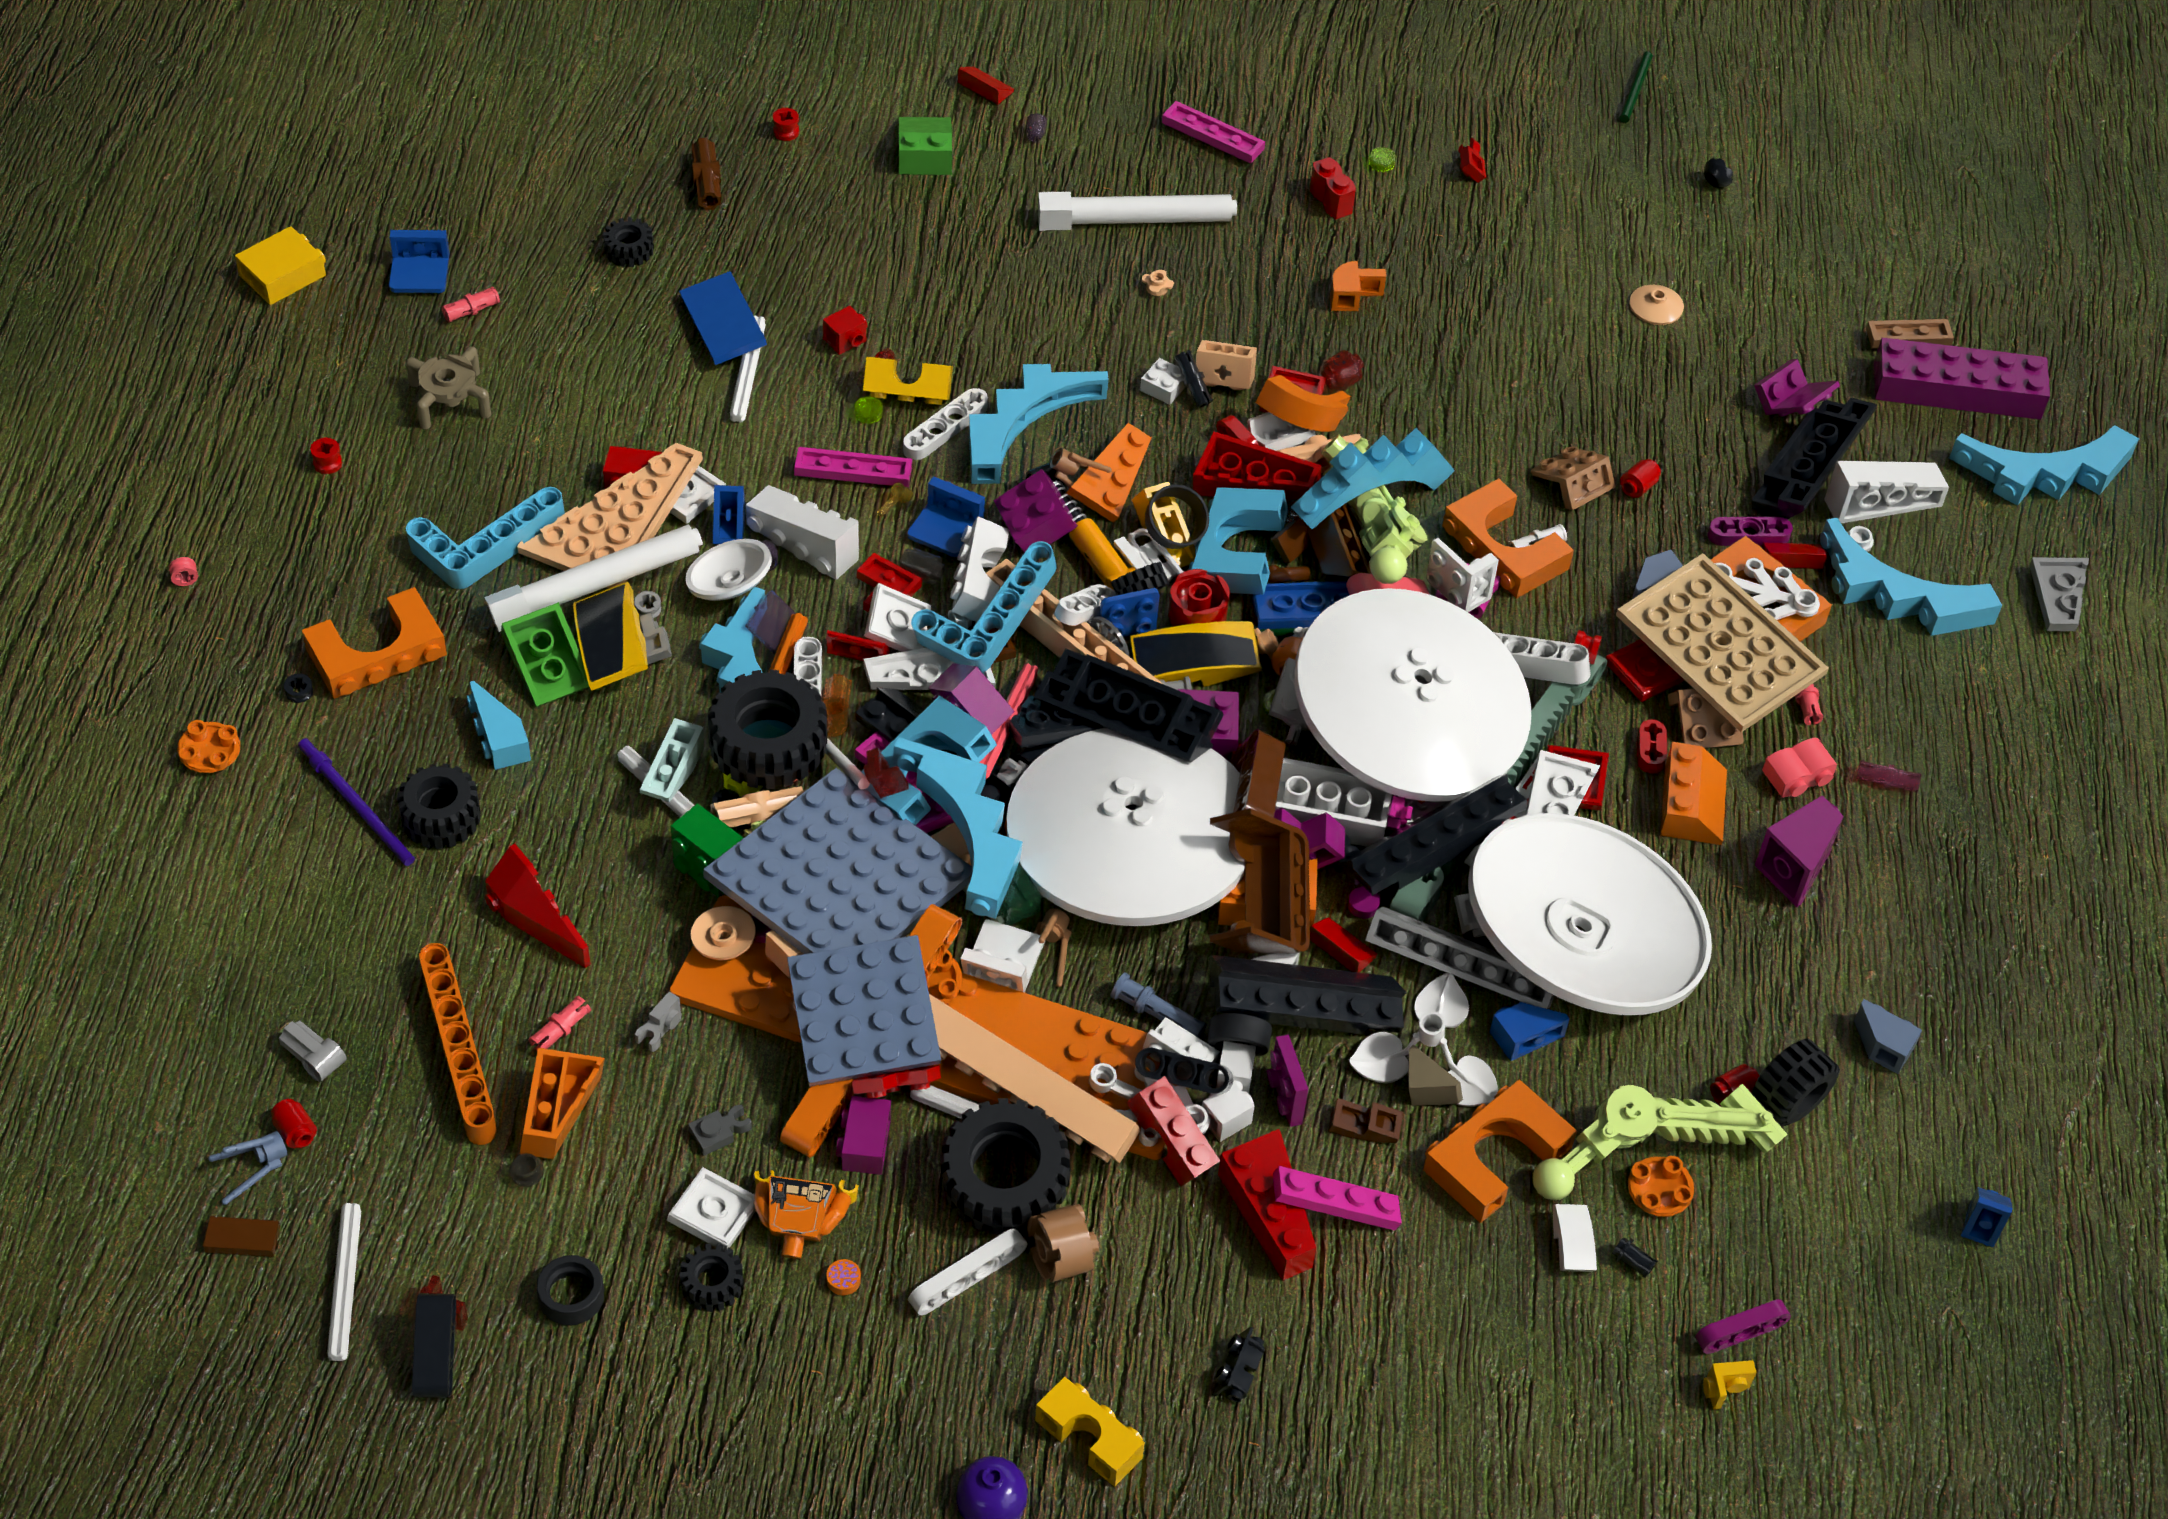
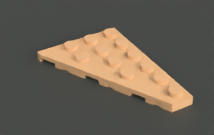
(618, 515)

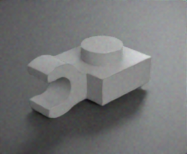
(656, 639)
(1011, 771)
(661, 1019)

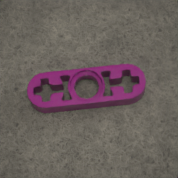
(1759, 524)
(1743, 1326)

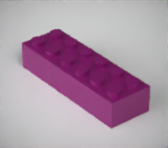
(1961, 378)

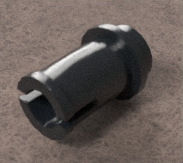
(1634, 1257)

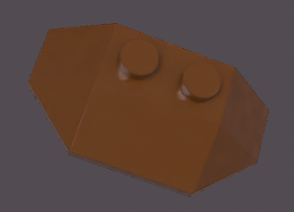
(1340, 545)

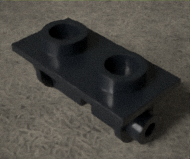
(1230, 1376)

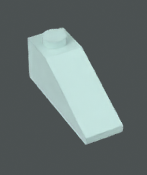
(674, 760)

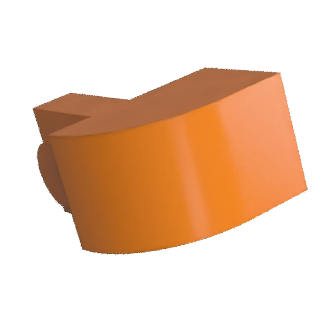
(1351, 283)

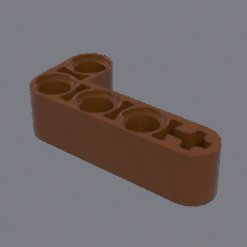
(1260, 767)

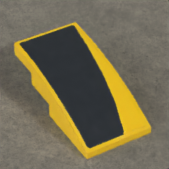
(610, 636)
(1199, 650)

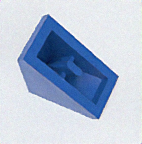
(728, 513)

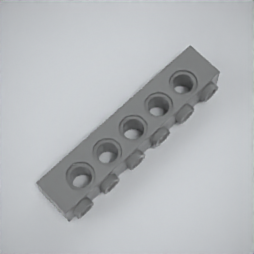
(1453, 955)

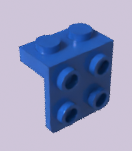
(419, 261)
(946, 516)
(1132, 611)

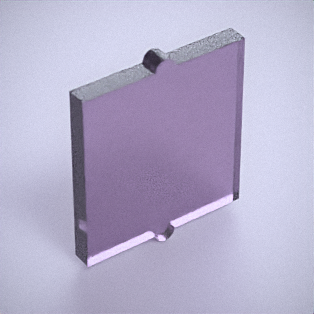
(770, 621)

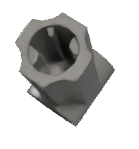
(316, 1055)

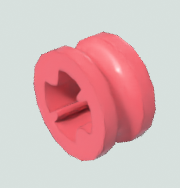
(182, 578)

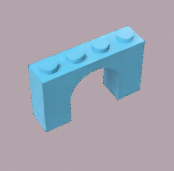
(1231, 513)
(942, 728)

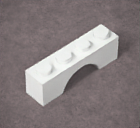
(982, 548)

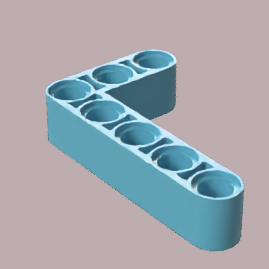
(488, 548)
(993, 617)

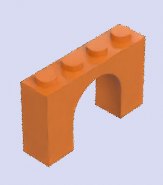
(1736, 558)
(1518, 568)
(350, 670)
(1512, 1113)

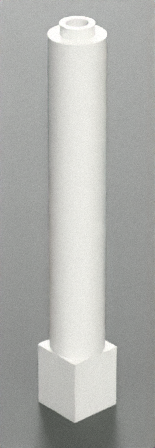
(1061, 210)
(594, 575)

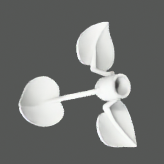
(1436, 1007)

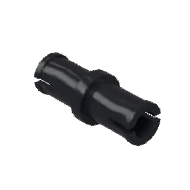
(1193, 379)

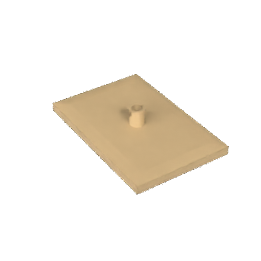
(1722, 642)

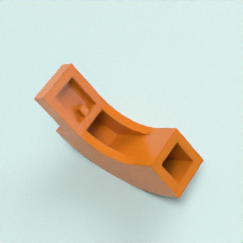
(1302, 407)

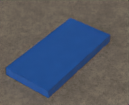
(723, 318)
(1295, 603)

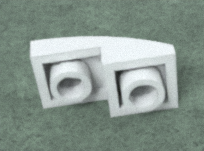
(1575, 1236)

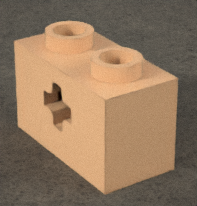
(1239, 364)

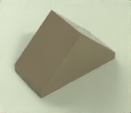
(1430, 1082)

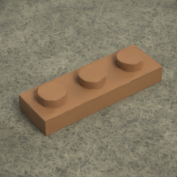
(1928, 330)

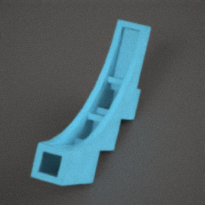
(1016, 408)
(1381, 464)
(2053, 472)
(1898, 595)
(733, 654)

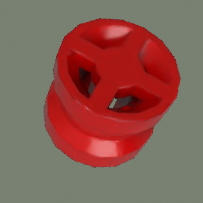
(785, 124)
(326, 455)
(1591, 643)

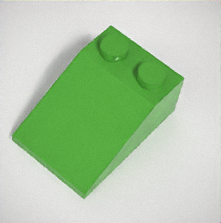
(925, 145)
(545, 654)

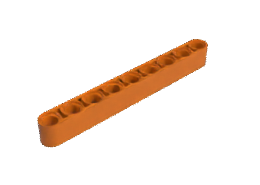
(825, 1102)

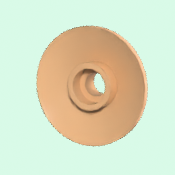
(1656, 304)
(721, 923)

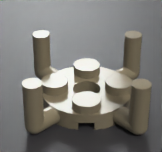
(429, 375)

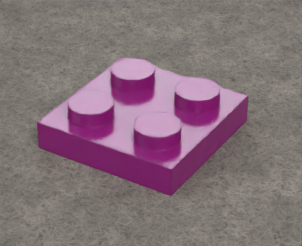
(1288, 1080)

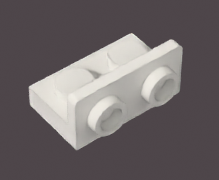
(1175, 1039)

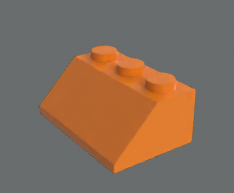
(1693, 795)

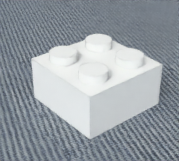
(1163, 381)

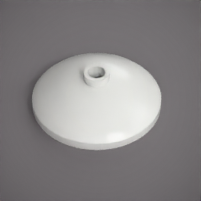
(729, 569)

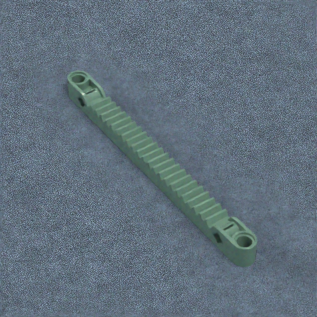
(1421, 896)

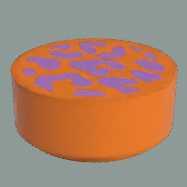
(843, 1277)

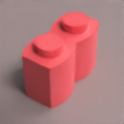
(1799, 767)

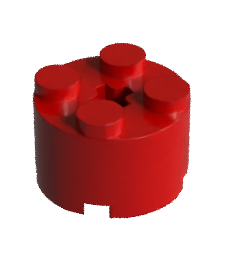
(1198, 598)

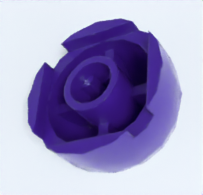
(992, 1490)

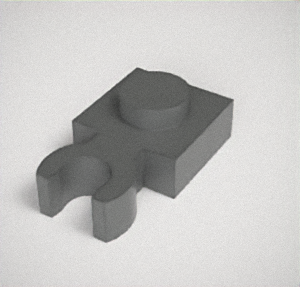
(716, 1131)

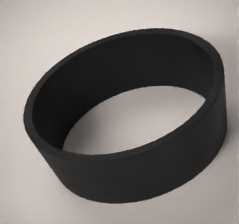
(1195, 502)

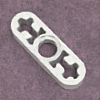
(1082, 605)

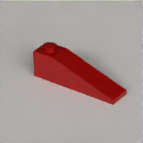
(521, 901)

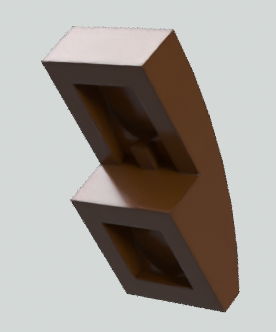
(1370, 1124)

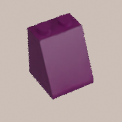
(1799, 847)

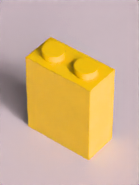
(281, 265)

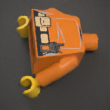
(800, 1209)

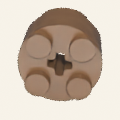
(1062, 1243)

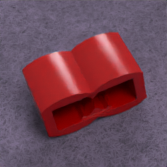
(1332, 188)

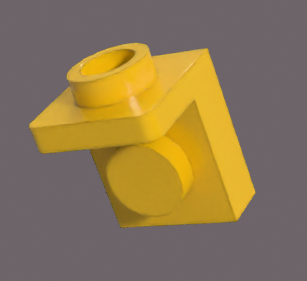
(1728, 1376)

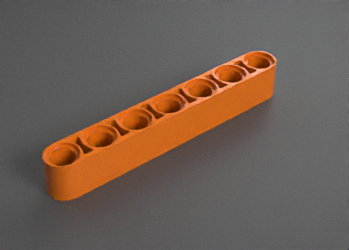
(460, 1054)

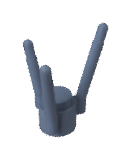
(266, 1149)

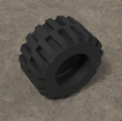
(441, 825)
(1796, 1082)

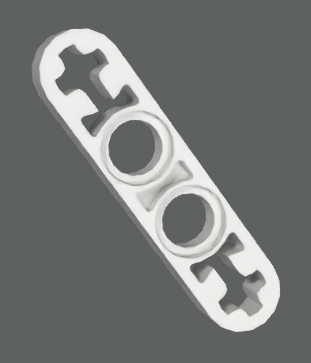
(930, 442)
(967, 1271)

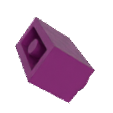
(865, 1135)

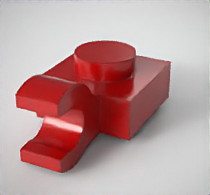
(1471, 162)

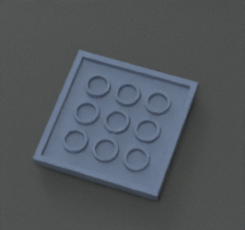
(863, 1010)

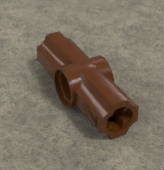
(706, 174)

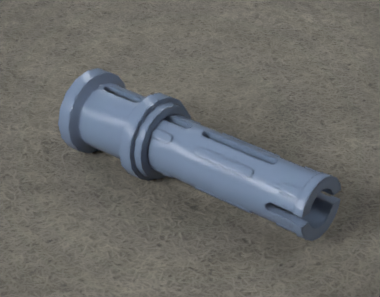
(1145, 1000)

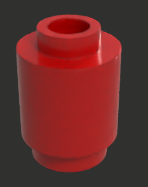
(1640, 478)
(1731, 1080)
(293, 1123)

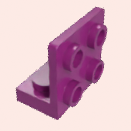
(1788, 391)

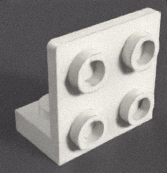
(1457, 581)
(1003, 955)

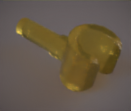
(903, 497)

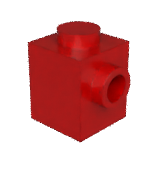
(844, 330)

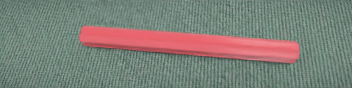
(1015, 699)

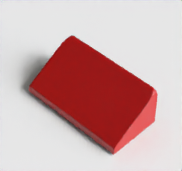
(984, 84)
(1797, 555)
(854, 647)
(1341, 945)

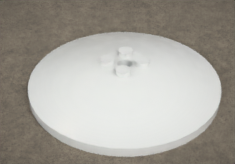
(1389, 728)
(1119, 861)
(1563, 871)

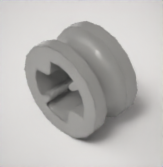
(651, 598)

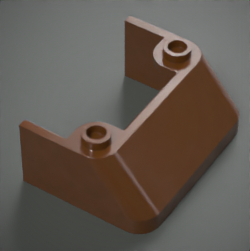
(1274, 884)

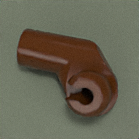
(1288, 574)

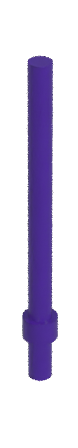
(322, 764)

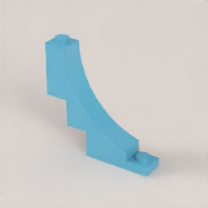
(957, 787)

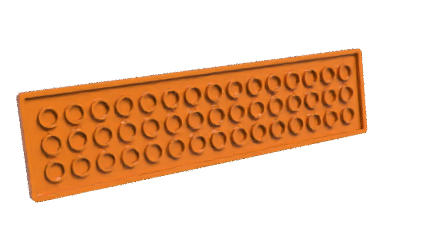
(1059, 1037)

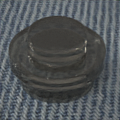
(526, 1170)

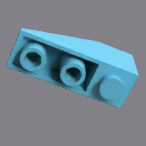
(502, 729)

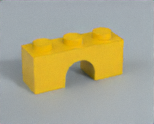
(882, 379)
(1071, 1409)

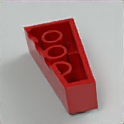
(1241, 464)
(1278, 1226)

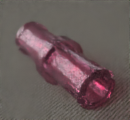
(1888, 776)

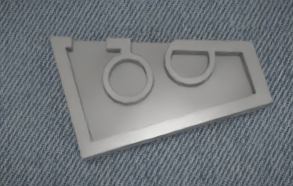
(2059, 590)

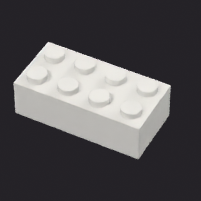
(1315, 789)

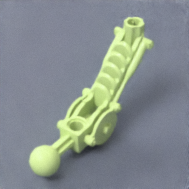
(1388, 528)
(1634, 1114)

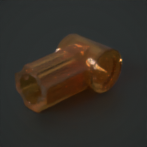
(837, 700)

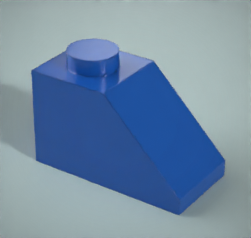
(1526, 1028)
(1986, 1216)

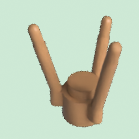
(1068, 464)
(1053, 929)

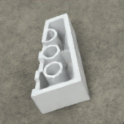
(1883, 489)
(805, 531)

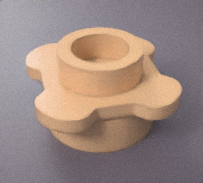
(1157, 283)
(1266, 642)

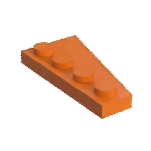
(1108, 491)

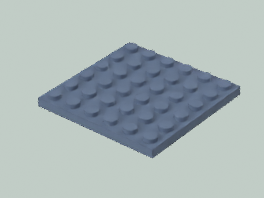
(838, 870)

